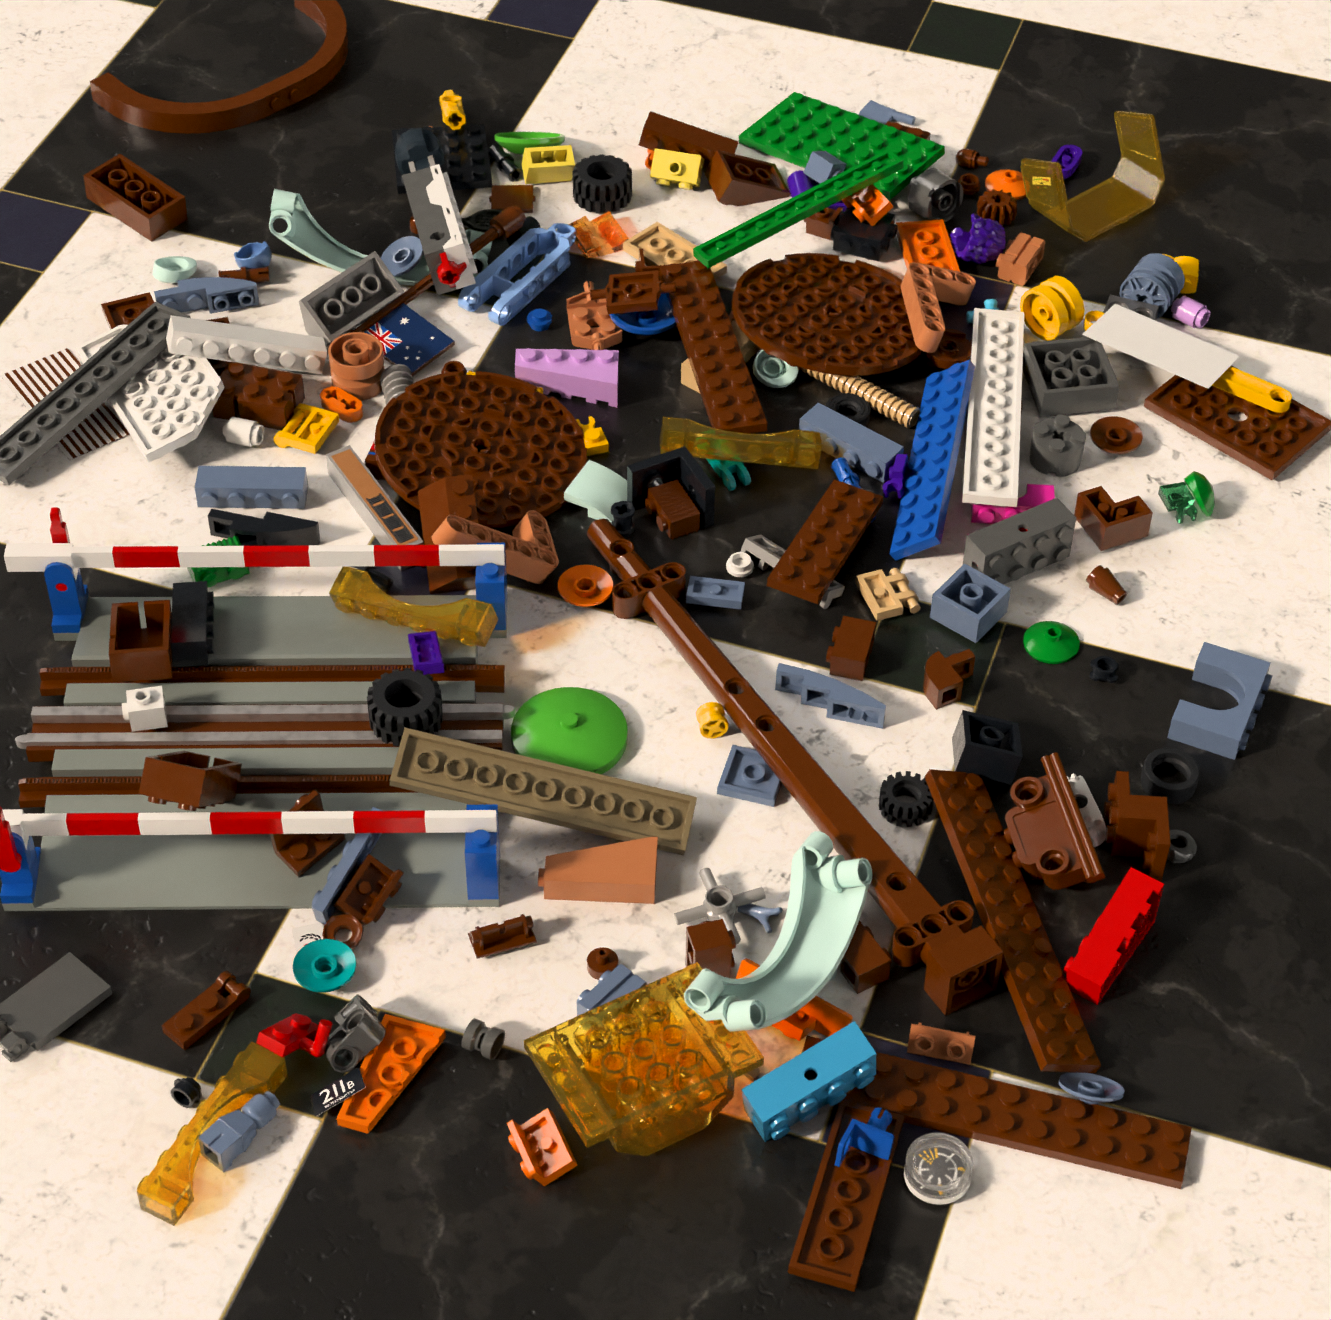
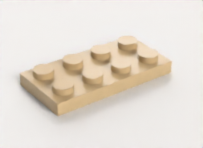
(665, 247)

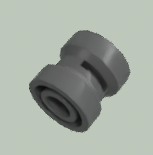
(483, 1039)

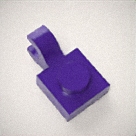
(897, 476)

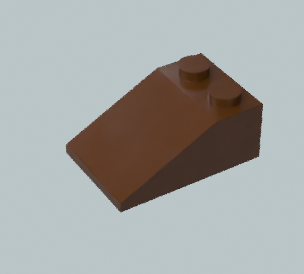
(744, 179)

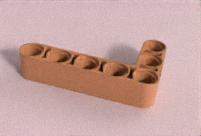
(921, 291)
(528, 552)

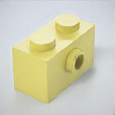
(548, 164)
(677, 169)

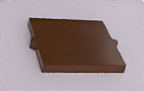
(512, 195)

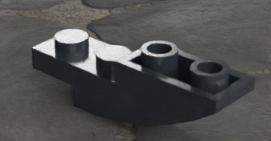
(270, 531)

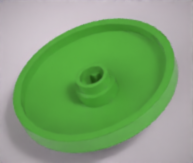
(571, 729)

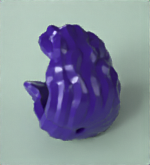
(981, 243)

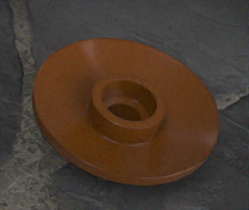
(1116, 435)

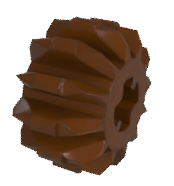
(997, 206)

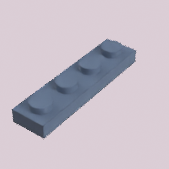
(340, 874)

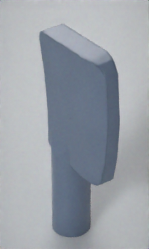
(882, 114)

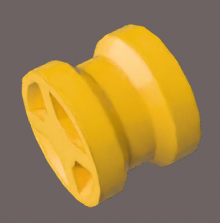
(712, 720)

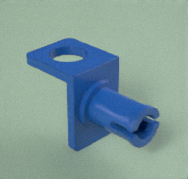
(867, 1137)

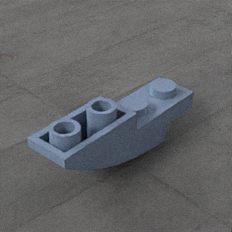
(213, 293)

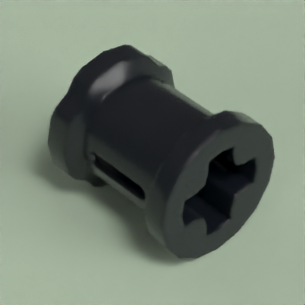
(622, 517)

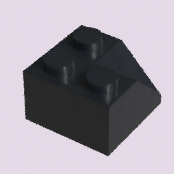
(987, 747)

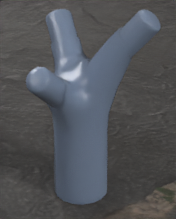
(760, 913)

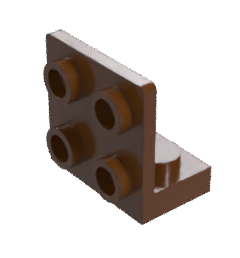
(305, 850)

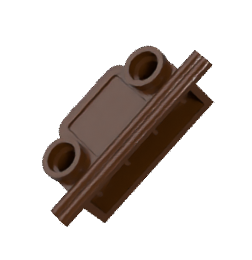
(1050, 830)

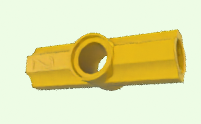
(452, 109)

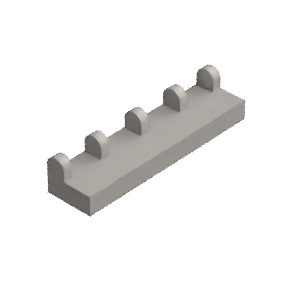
(771, 554)

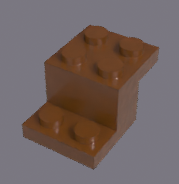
(1137, 825)

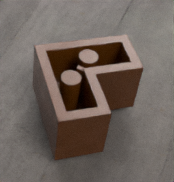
(1111, 522)

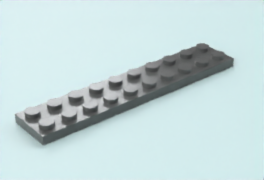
(84, 391)

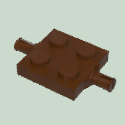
(633, 292)

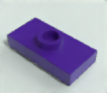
(426, 652)

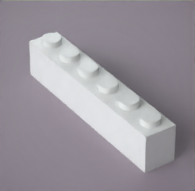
(246, 345)

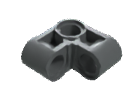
(358, 1034)

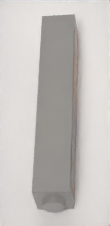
(370, 500)

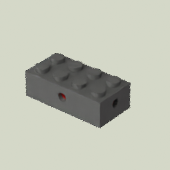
(1022, 542)

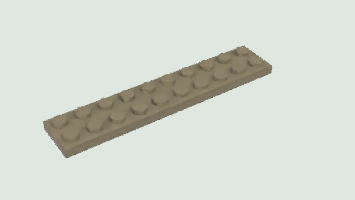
(542, 790)

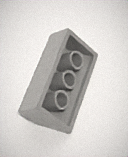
(349, 299)

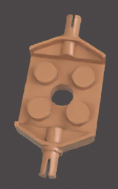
(585, 313)

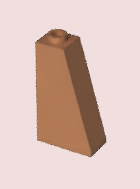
(603, 873)

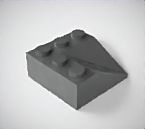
(1069, 376)

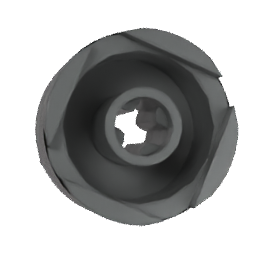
(934, 195)
(1057, 446)

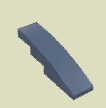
(839, 699)

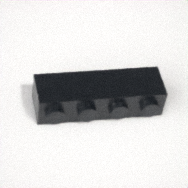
(192, 624)

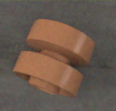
(357, 364)

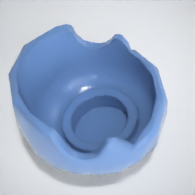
(253, 255)

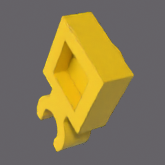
(593, 438)

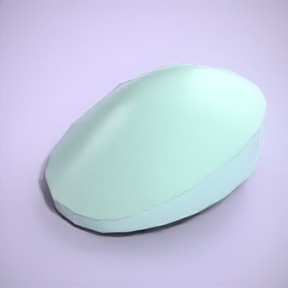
(174, 268)
(773, 371)

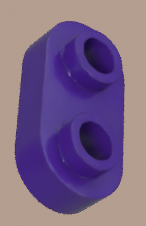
(1069, 158)

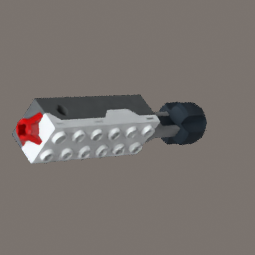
(435, 210)

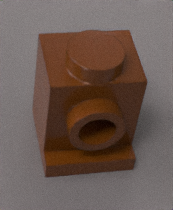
(822, 222)

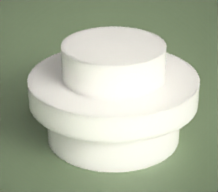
(740, 564)

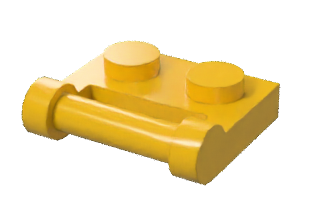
(312, 433)

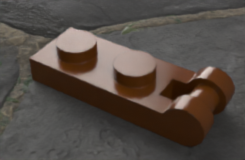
(206, 1010)

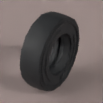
(851, 402)

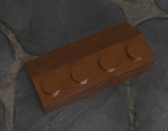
(438, 500)

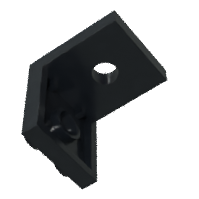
(669, 467)

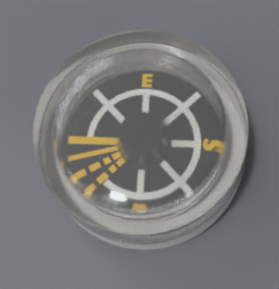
(938, 1168)

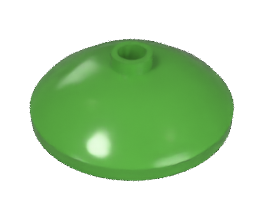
(518, 141)

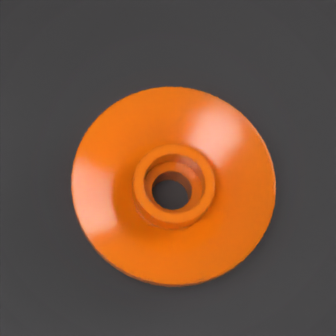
(1008, 180)
(585, 585)

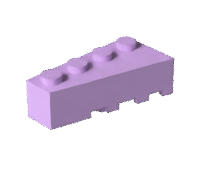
(571, 372)

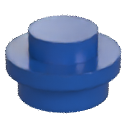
(539, 319)

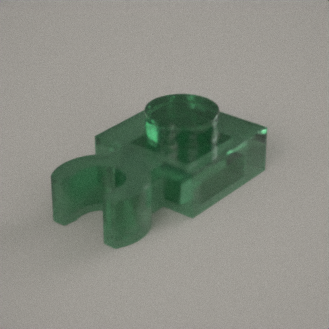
(1179, 499)

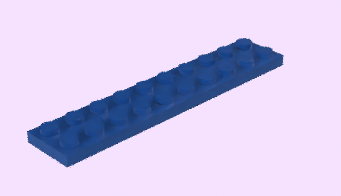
(933, 461)

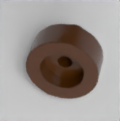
(601, 960)

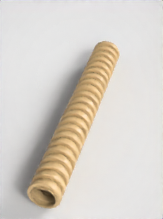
(877, 398)

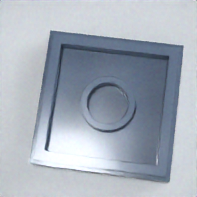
(748, 778)

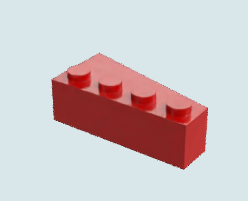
(1114, 936)

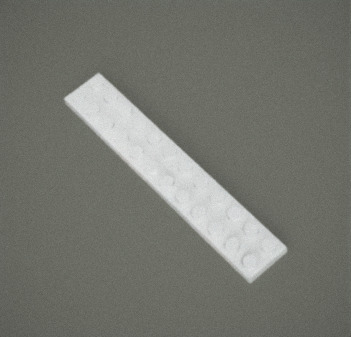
(994, 409)

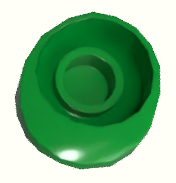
(1202, 491)

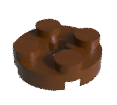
(959, 351)

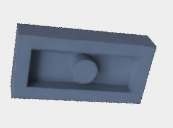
(715, 592)

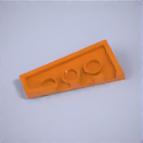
(389, 1070)

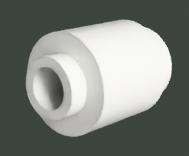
(243, 432)

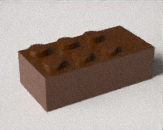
(135, 197)

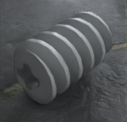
(395, 380)

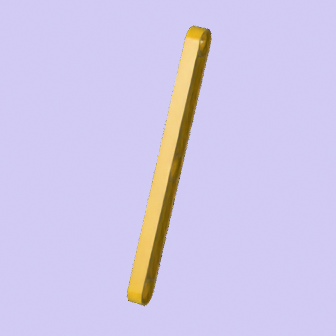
(1237, 382)

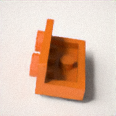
(868, 204)
(541, 1147)

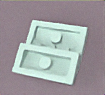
(597, 490)

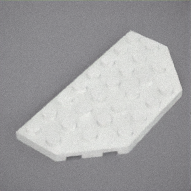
(165, 400)

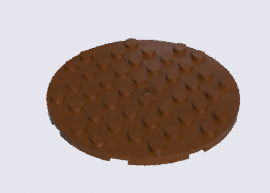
(826, 314)
(441, 420)

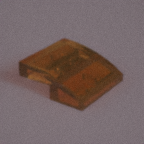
(599, 235)

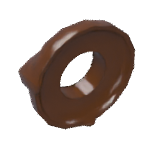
(344, 921)

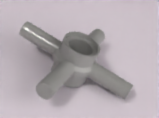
(719, 903)

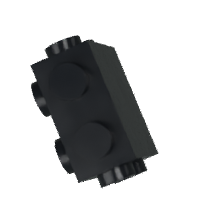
(861, 238)

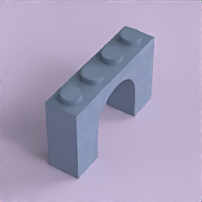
(1222, 730)

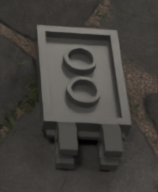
(49, 1005)

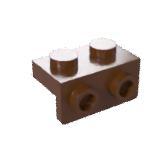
(368, 890)

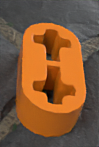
(339, 401)

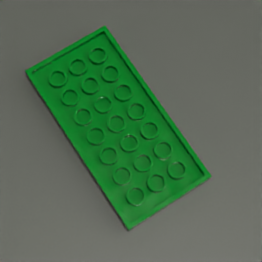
(809, 125)

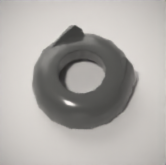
(1185, 854)

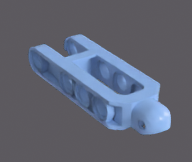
(515, 296)

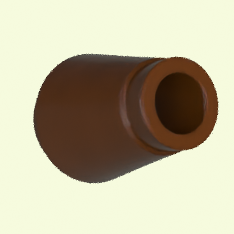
(1104, 583)

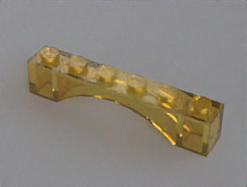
(786, 448)
(462, 620)
(170, 1184)

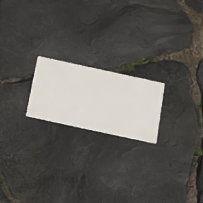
(1161, 345)

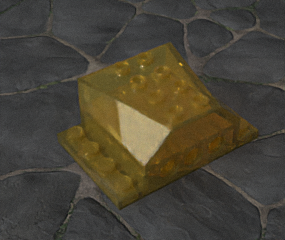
(643, 1067)

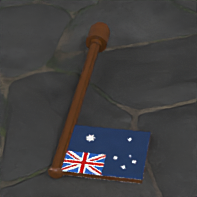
(406, 334)

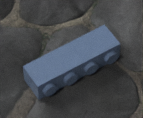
(852, 441)
(251, 487)

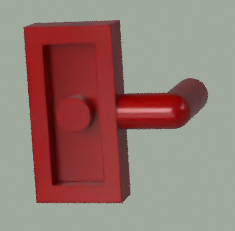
(295, 1033)

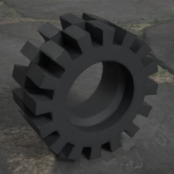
(902, 811)

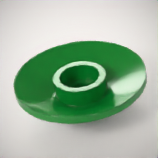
(1051, 642)

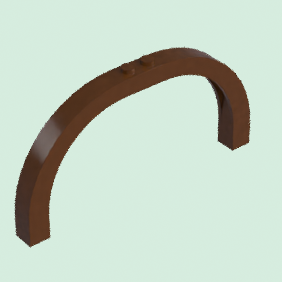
(240, 109)

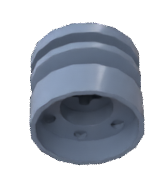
(1154, 281)

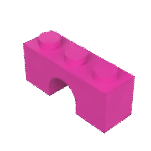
(992, 514)

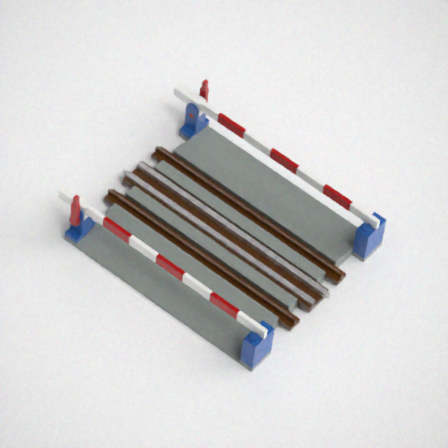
(281, 701)

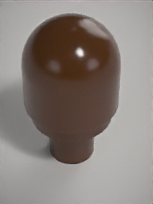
(970, 159)

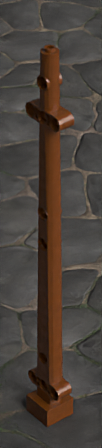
(959, 960)

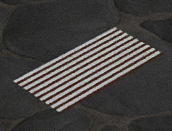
(42, 376)

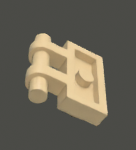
(881, 597)

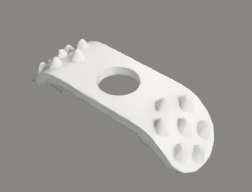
(1090, 813)

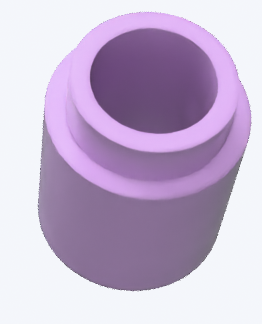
(1190, 312)

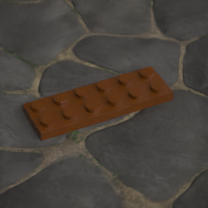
(825, 541)
(842, 1205)

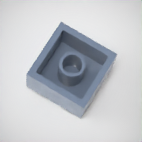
(970, 603)

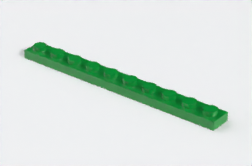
(797, 208)

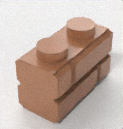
(1020, 258)

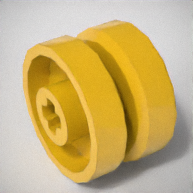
(1052, 308)

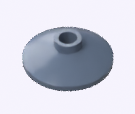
(403, 255)
(1091, 1087)

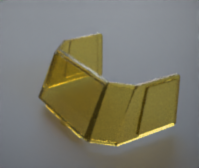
(1111, 202)

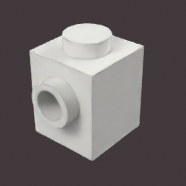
(145, 708)

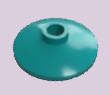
(323, 956)

